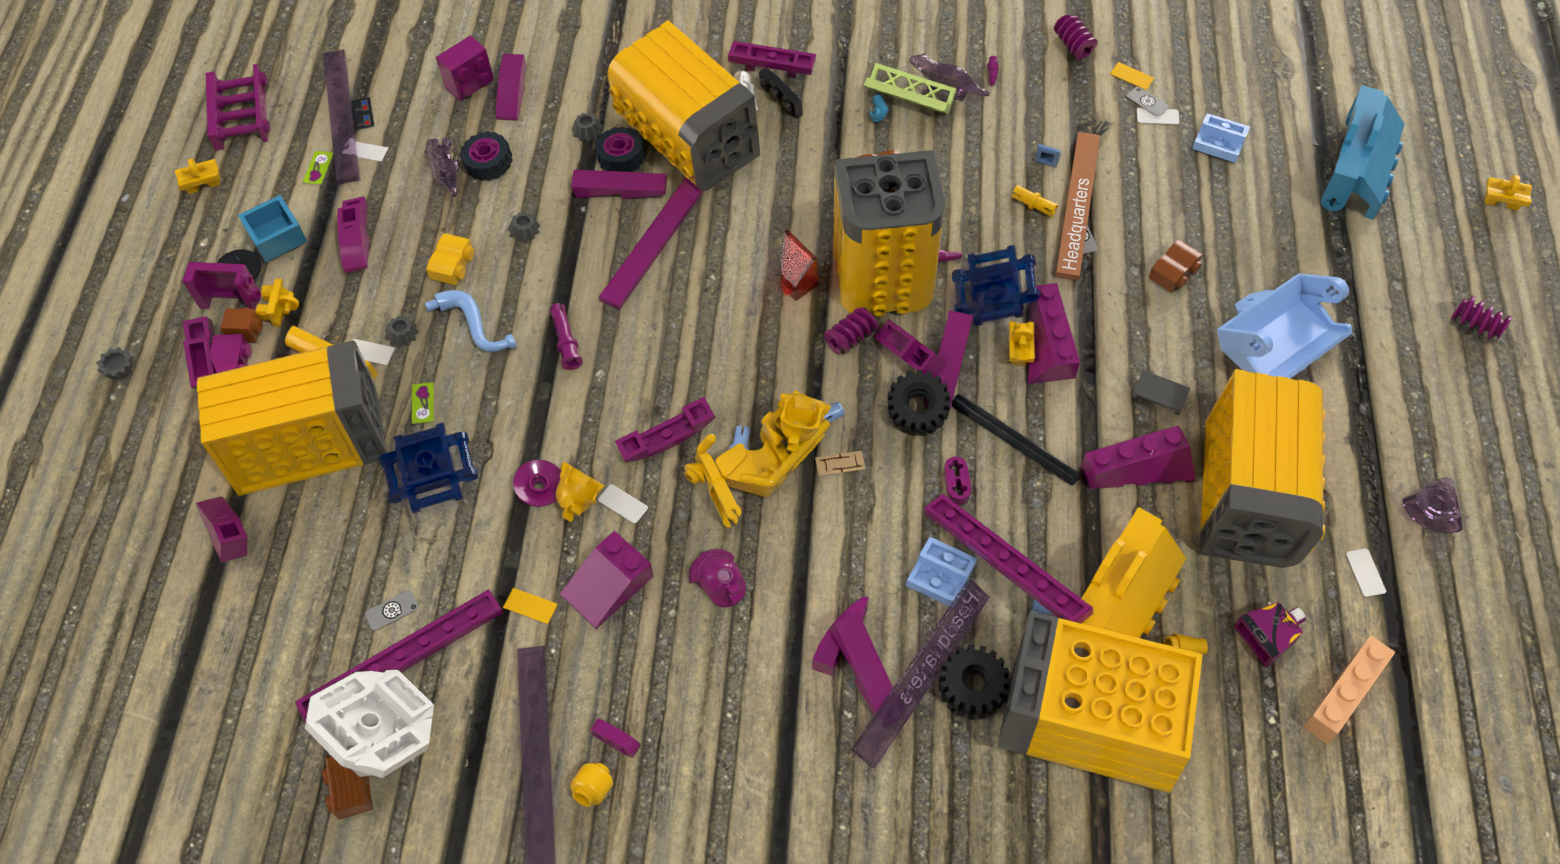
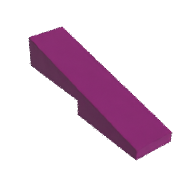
(627, 184)
(953, 349)
(863, 660)

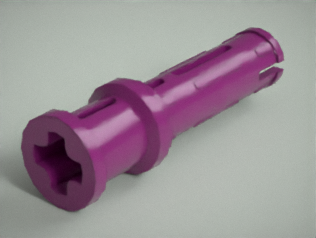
(567, 344)

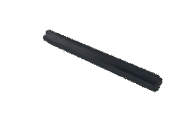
(1016, 439)

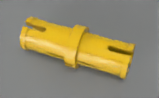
(1034, 201)

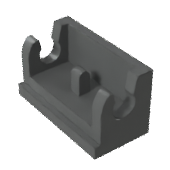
(1161, 391)

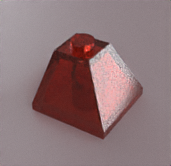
(797, 267)

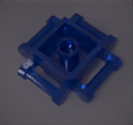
(996, 287)
(427, 465)

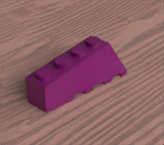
(1053, 341)
(1142, 460)

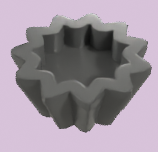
(587, 127)
(523, 227)
(401, 331)
(115, 363)

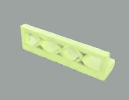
(909, 96)

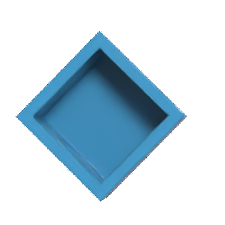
(272, 228)

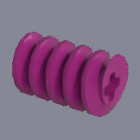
(1075, 36)
(1483, 318)
(851, 329)

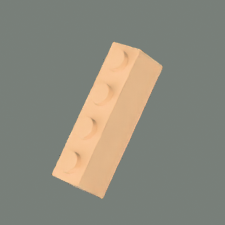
(1349, 689)

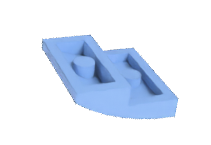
(1221, 137)
(941, 571)

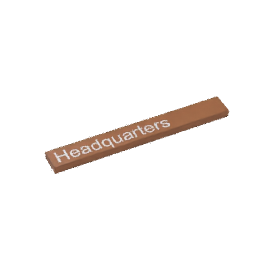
(1077, 207)

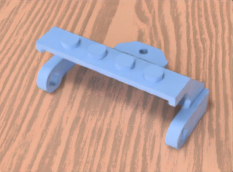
(1285, 327)

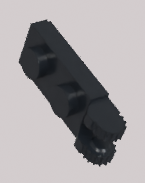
(781, 92)

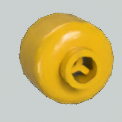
(591, 784)

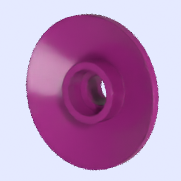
(535, 473)

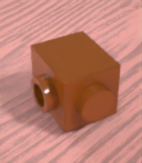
(242, 321)

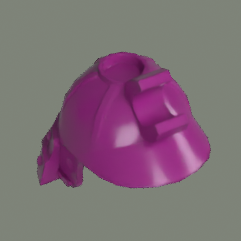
(718, 576)

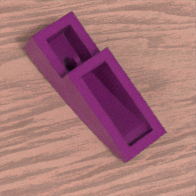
(510, 86)
(197, 348)
(909, 348)
(828, 650)

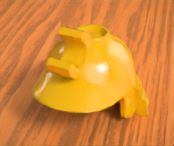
(801, 418)
(576, 491)

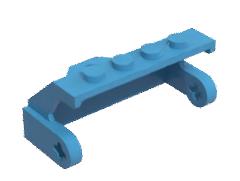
(1366, 153)

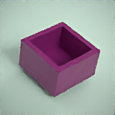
(465, 68)

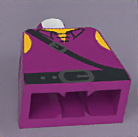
(1270, 631)

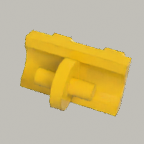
(197, 174)
(1510, 192)
(280, 303)
(1021, 343)

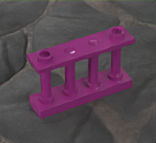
(216, 102)

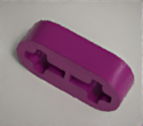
(962, 479)
(615, 738)

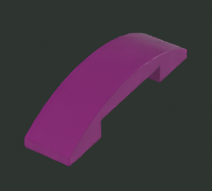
(667, 434)

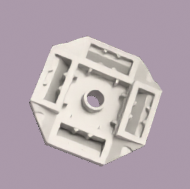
(371, 721)

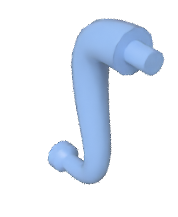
(464, 301)

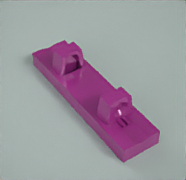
(772, 58)

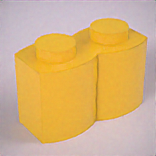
(450, 259)

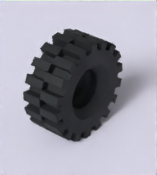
(913, 386)
(967, 700)

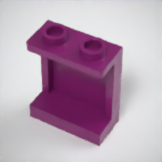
(220, 281)

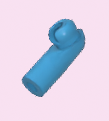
(881, 109)

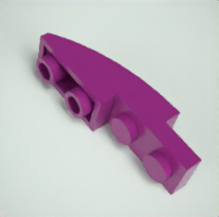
(352, 234)

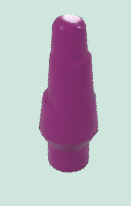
(992, 68)
(948, 256)

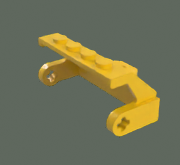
(1135, 577)

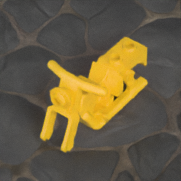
(749, 470)

